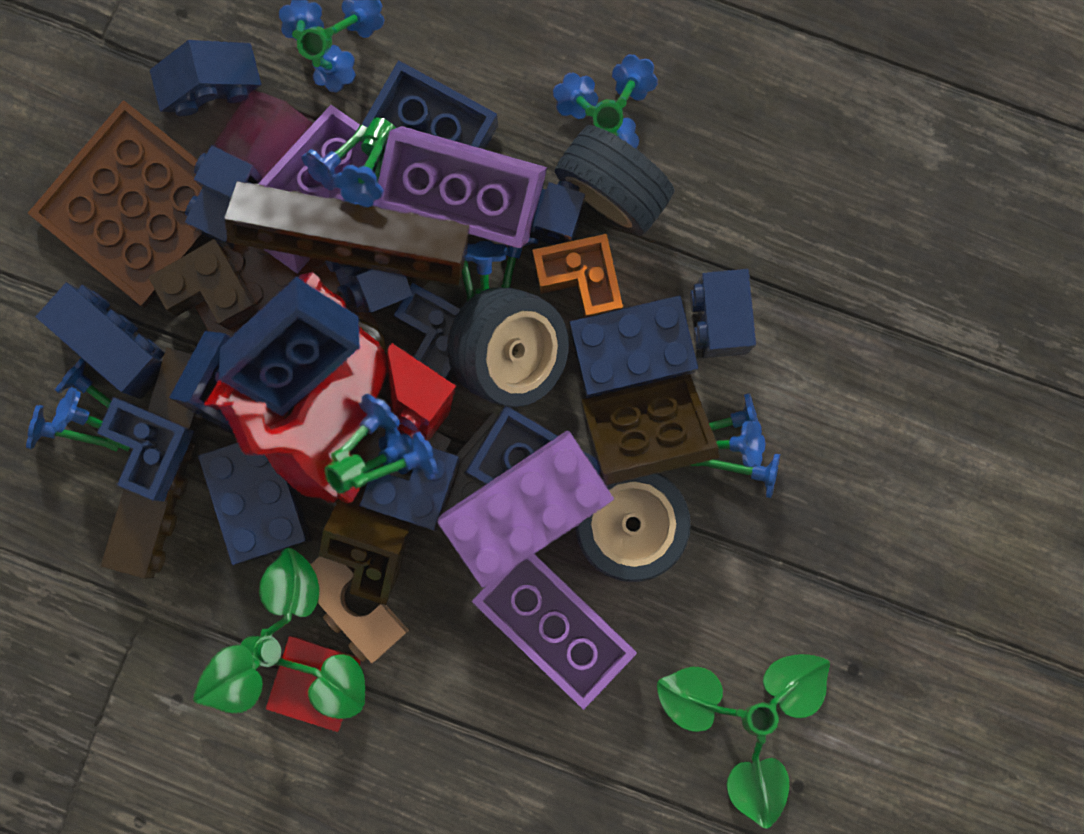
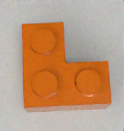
(581, 264)

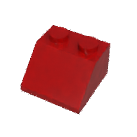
(416, 394)

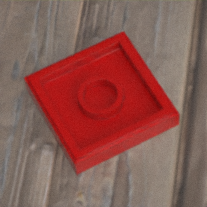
(291, 686)

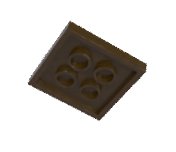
(649, 429)

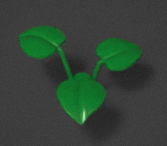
(231, 676)
(794, 682)

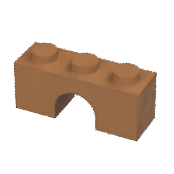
(369, 633)

